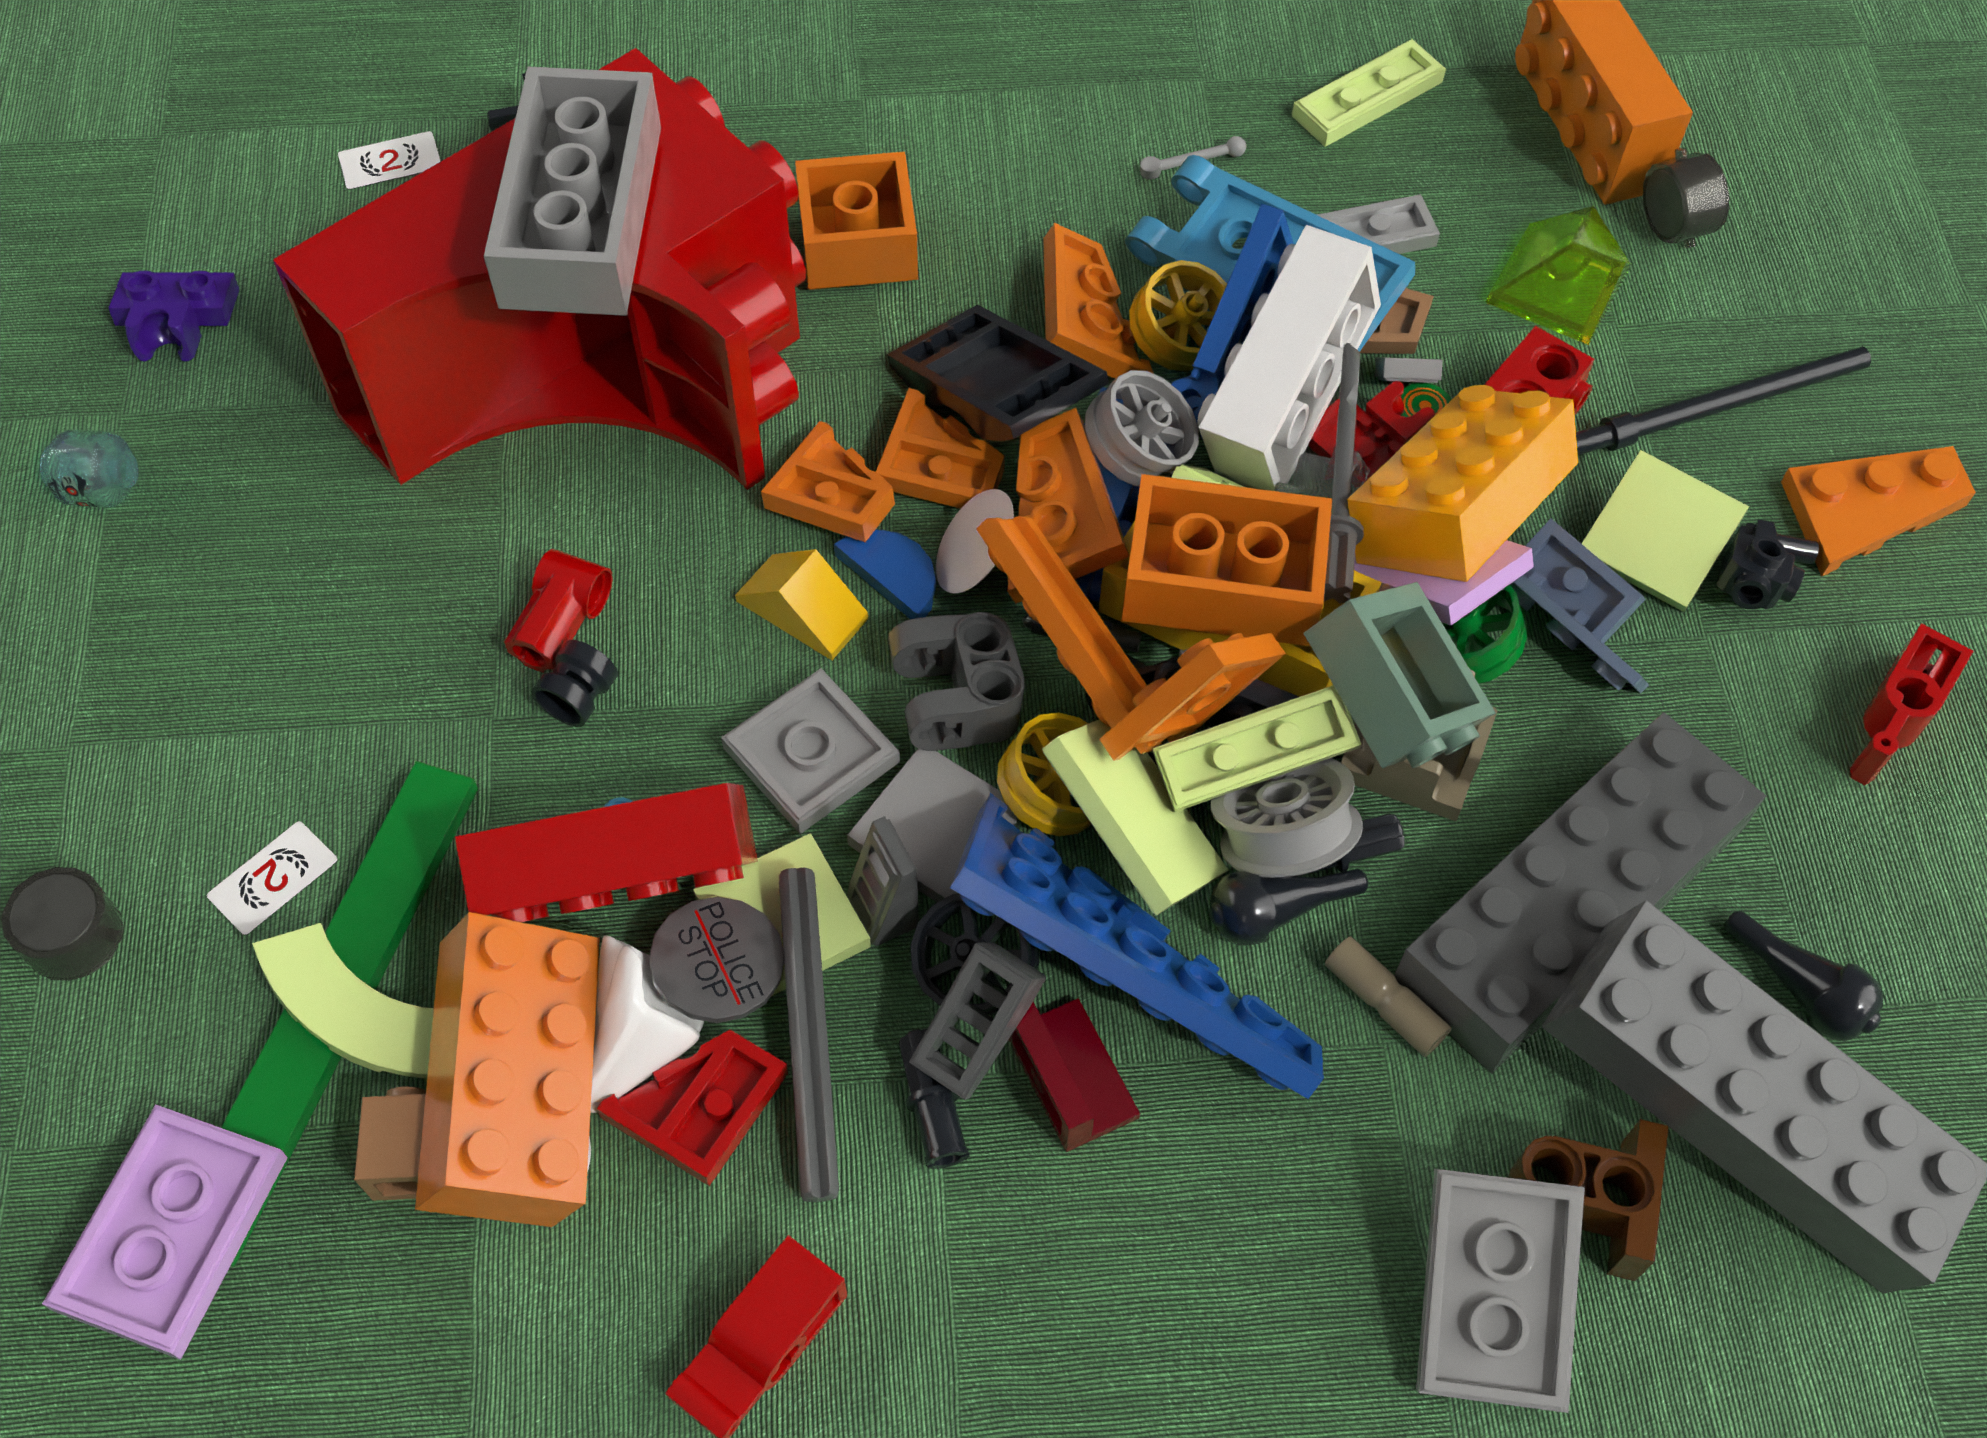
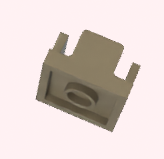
(1433, 786)

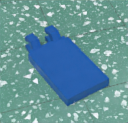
(1251, 277)

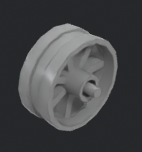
(1129, 432)

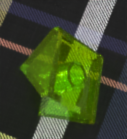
(1563, 274)

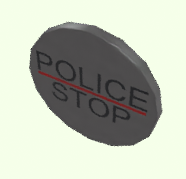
(716, 959)

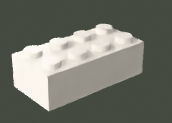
(1290, 359)

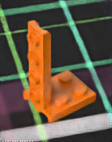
(1120, 698)

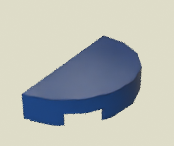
(894, 568)

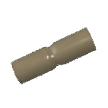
(1394, 1002)

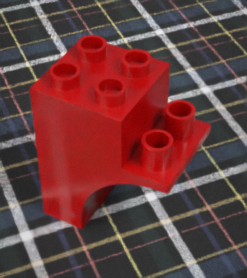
(432, 365)

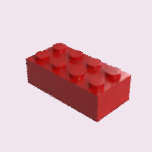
(605, 849)

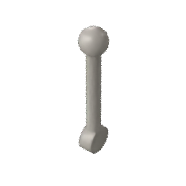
(1151, 166)

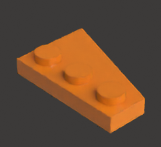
(1083, 304)

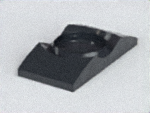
(994, 373)

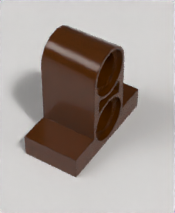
(1635, 1169)

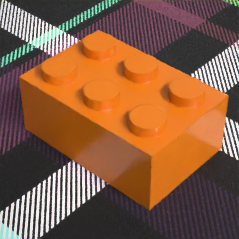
(1227, 559)

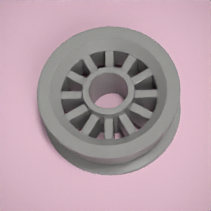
(1290, 821)

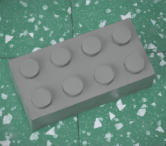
(574, 191)

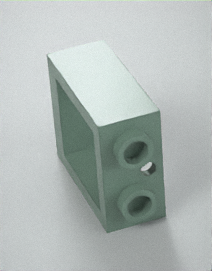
(1400, 676)

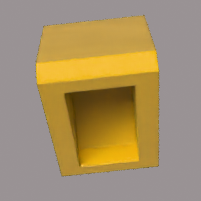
(805, 600)

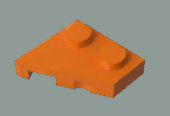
(937, 457)
(829, 487)

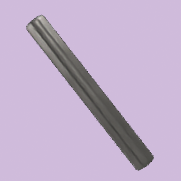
(808, 1036)

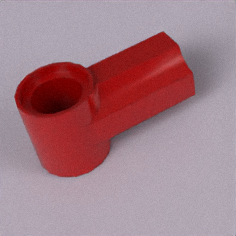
(563, 595)

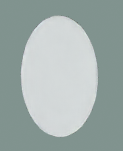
(963, 553)

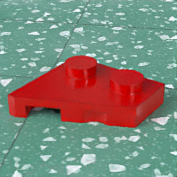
(700, 1104)

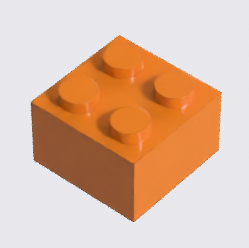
(857, 220)

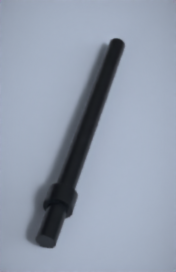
(1624, 429)

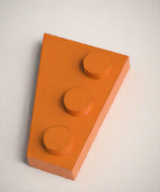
(1067, 496)
(1868, 500)

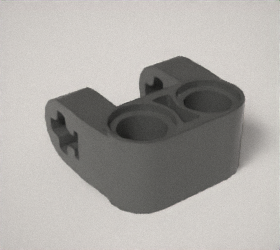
(984, 673)

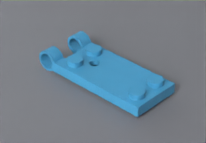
(1228, 213)

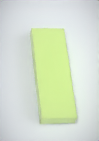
(1368, 92)
(1256, 748)

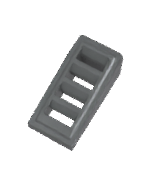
(884, 885)
(997, 1030)

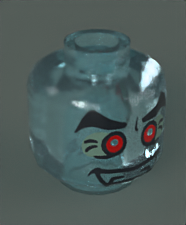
(89, 468)

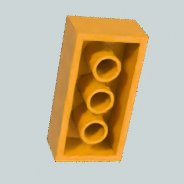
(1465, 482)

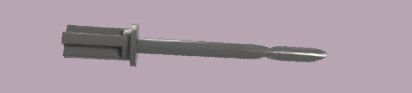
(1344, 530)

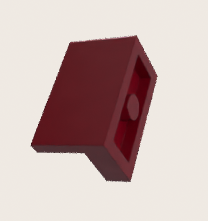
(1072, 1074)

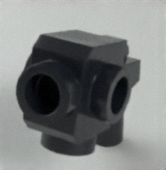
(1761, 565)

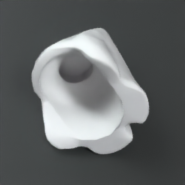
(632, 1023)

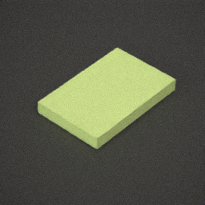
(1134, 817)

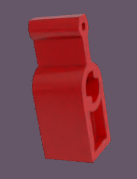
(1908, 698)
(758, 1338)

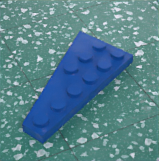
(1124, 946)

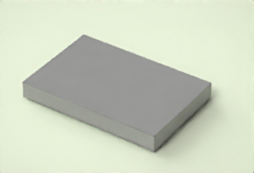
(1500, 1290)

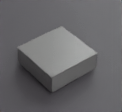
(1408, 369)

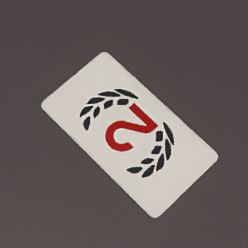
(388, 160)
(272, 878)

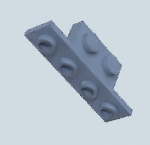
(1582, 598)

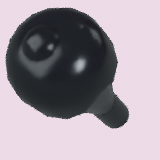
(1253, 906)
(1837, 997)

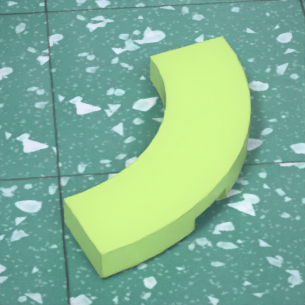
(342, 1008)

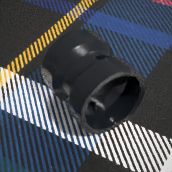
(574, 683)

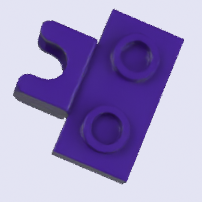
(171, 307)

